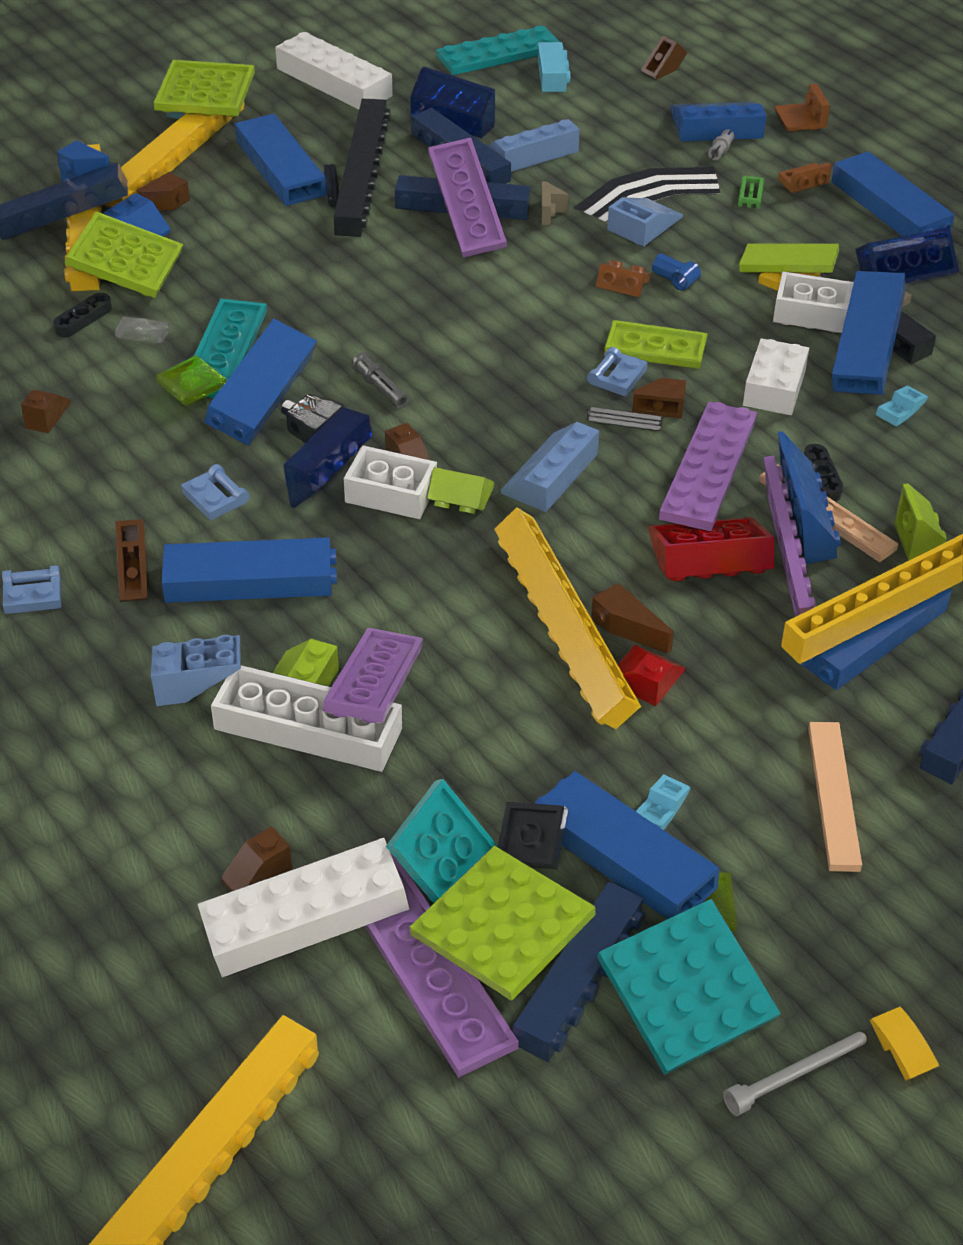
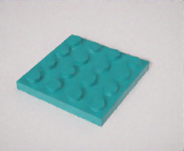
(688, 986)

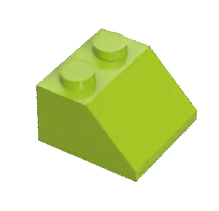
(459, 489)
(917, 523)
(310, 662)

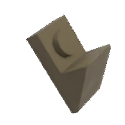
(552, 201)

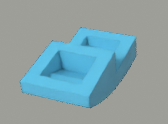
(902, 406)
(664, 801)

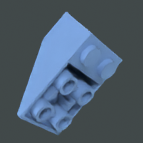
(640, 219)
(192, 667)

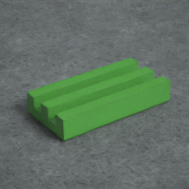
(750, 200)

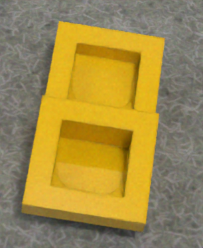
(905, 1041)

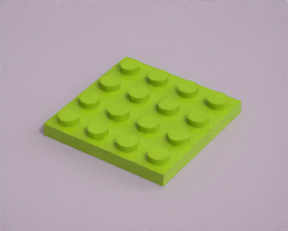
(204, 88)
(124, 254)
(502, 922)

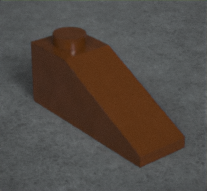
(132, 560)
(628, 618)

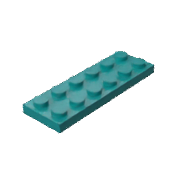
(494, 50)
(230, 335)

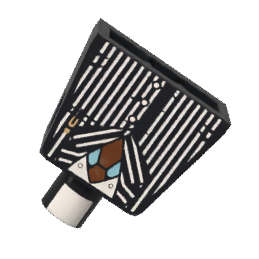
(309, 415)

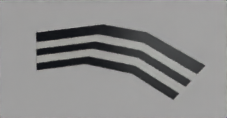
(650, 184)

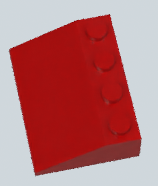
(727, 549)

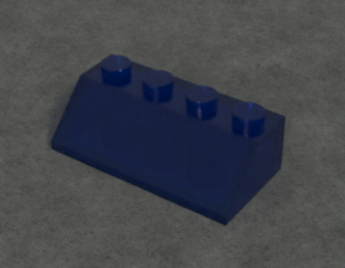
(457, 99)
(916, 255)
(325, 454)

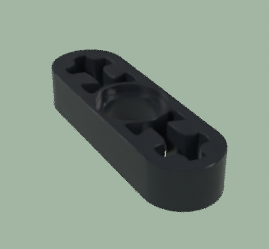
(70, 321)
(825, 463)

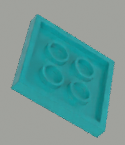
(439, 841)

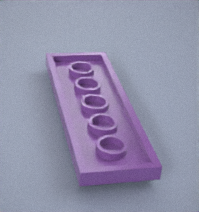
(467, 197)
(373, 675)

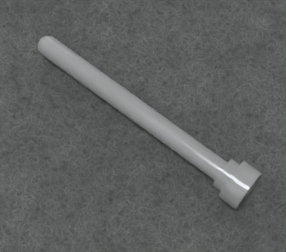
(740, 1098)

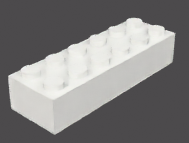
(332, 70)
(292, 716)
(303, 907)

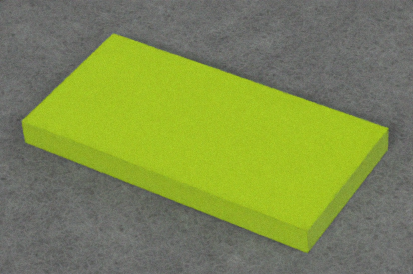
(789, 258)
(658, 343)

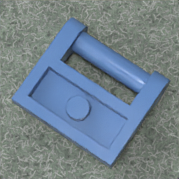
(623, 377)
(209, 498)
(31, 596)

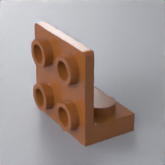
(807, 115)

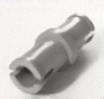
(721, 144)

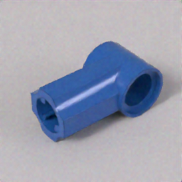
(680, 274)

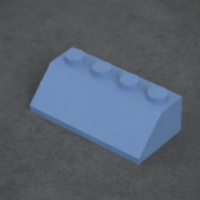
(538, 144)
(554, 466)

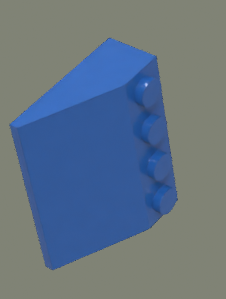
(709, 120)
(808, 504)

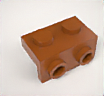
(805, 177)
(622, 279)

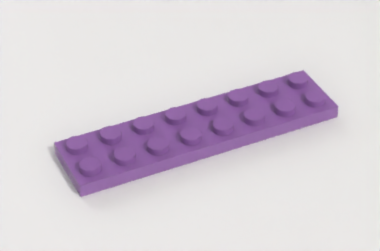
(708, 466)
(785, 531)
(443, 994)

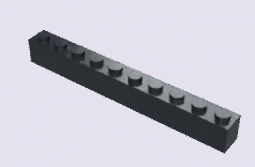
(361, 168)

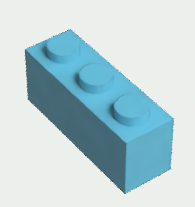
(553, 67)

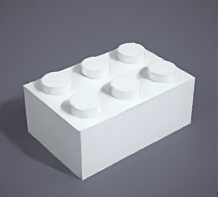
(812, 302)
(776, 376)
(389, 482)

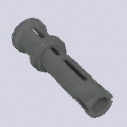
(374, 374)

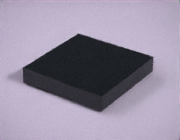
(533, 833)

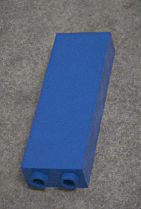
(280, 159)
(890, 195)
(869, 333)
(260, 382)
(248, 570)
(858, 653)
(631, 848)

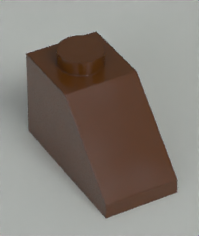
(664, 58)
(166, 192)
(661, 398)
(43, 410)
(405, 441)
(258, 860)

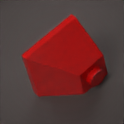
(649, 674)

